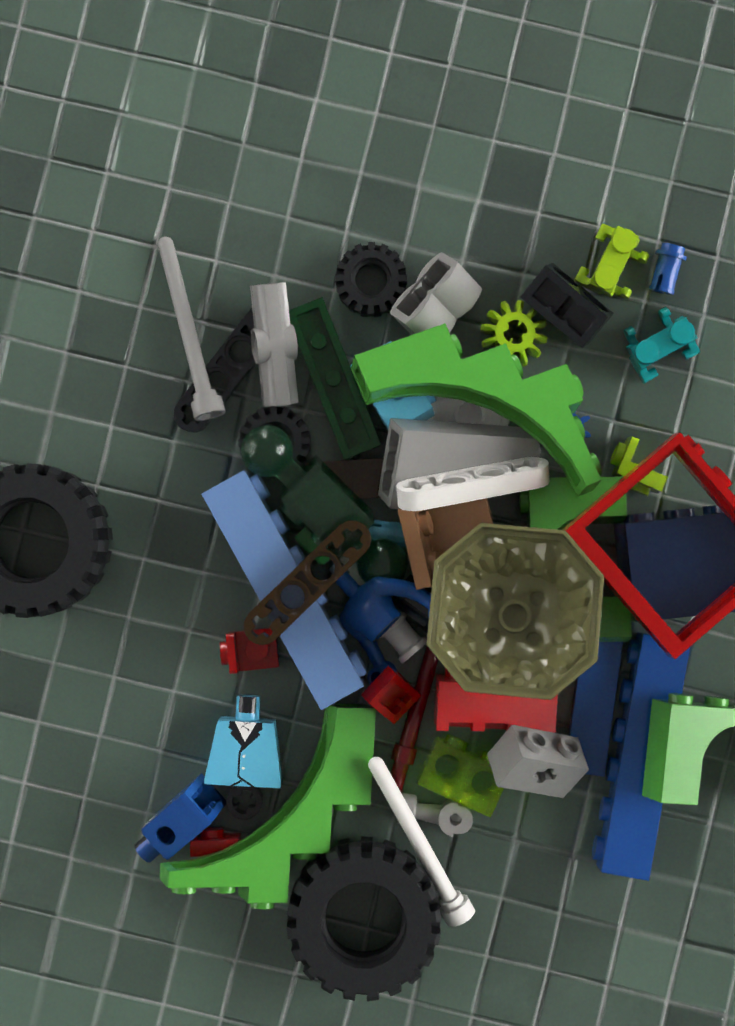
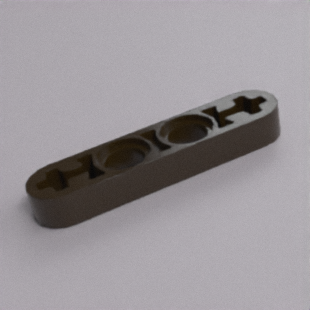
(311, 586)

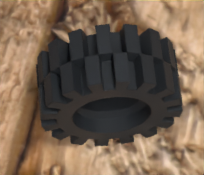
(357, 259)
(286, 420)

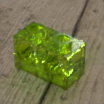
(458, 784)

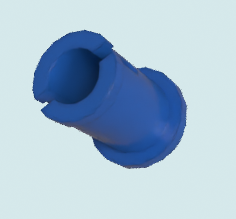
(667, 268)

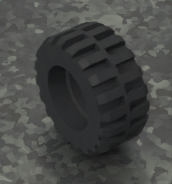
(86, 533)
(373, 970)

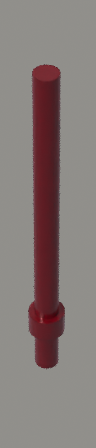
(404, 751)

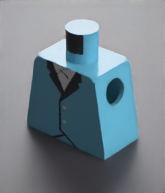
(245, 749)

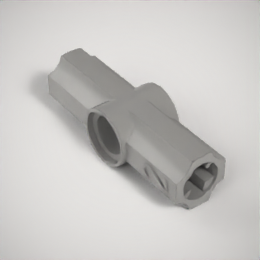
(274, 344)

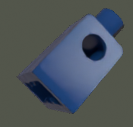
(180, 820)

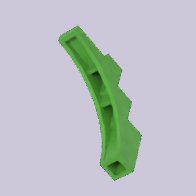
(541, 404)
(300, 827)

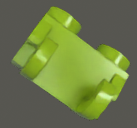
(612, 262)

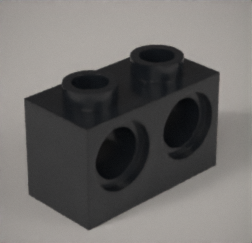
(566, 305)

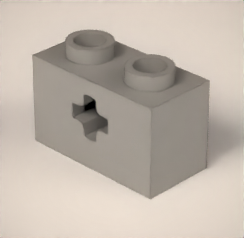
(537, 761)

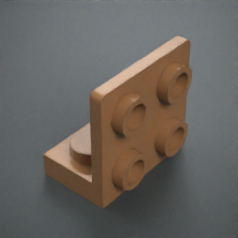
(436, 530)

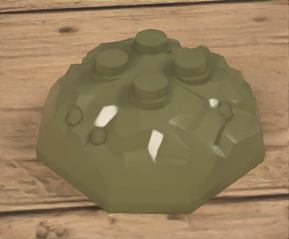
(515, 611)

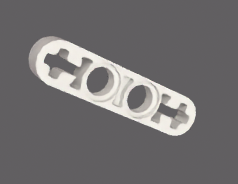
(472, 483)

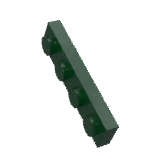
(333, 378)

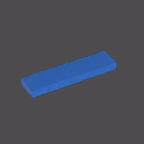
(595, 706)

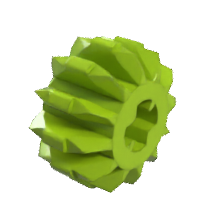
(517, 318)

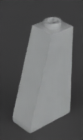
(437, 447)

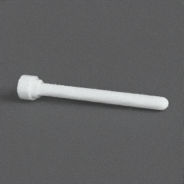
(455, 907)

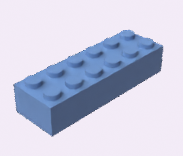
(267, 559)

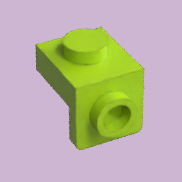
(622, 460)

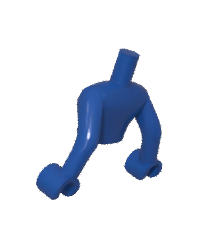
(372, 613)

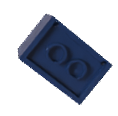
(679, 559)

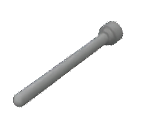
(206, 402)

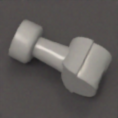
(450, 816)

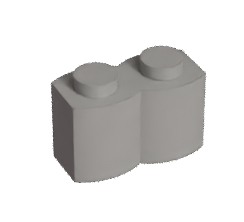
(438, 297)

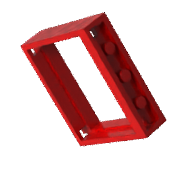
(717, 486)

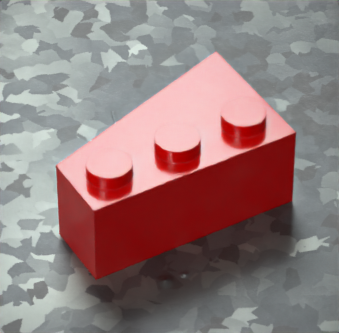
(480, 711)

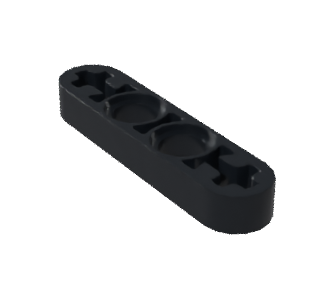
(221, 363)

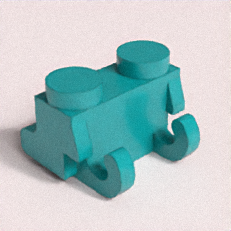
(661, 344)

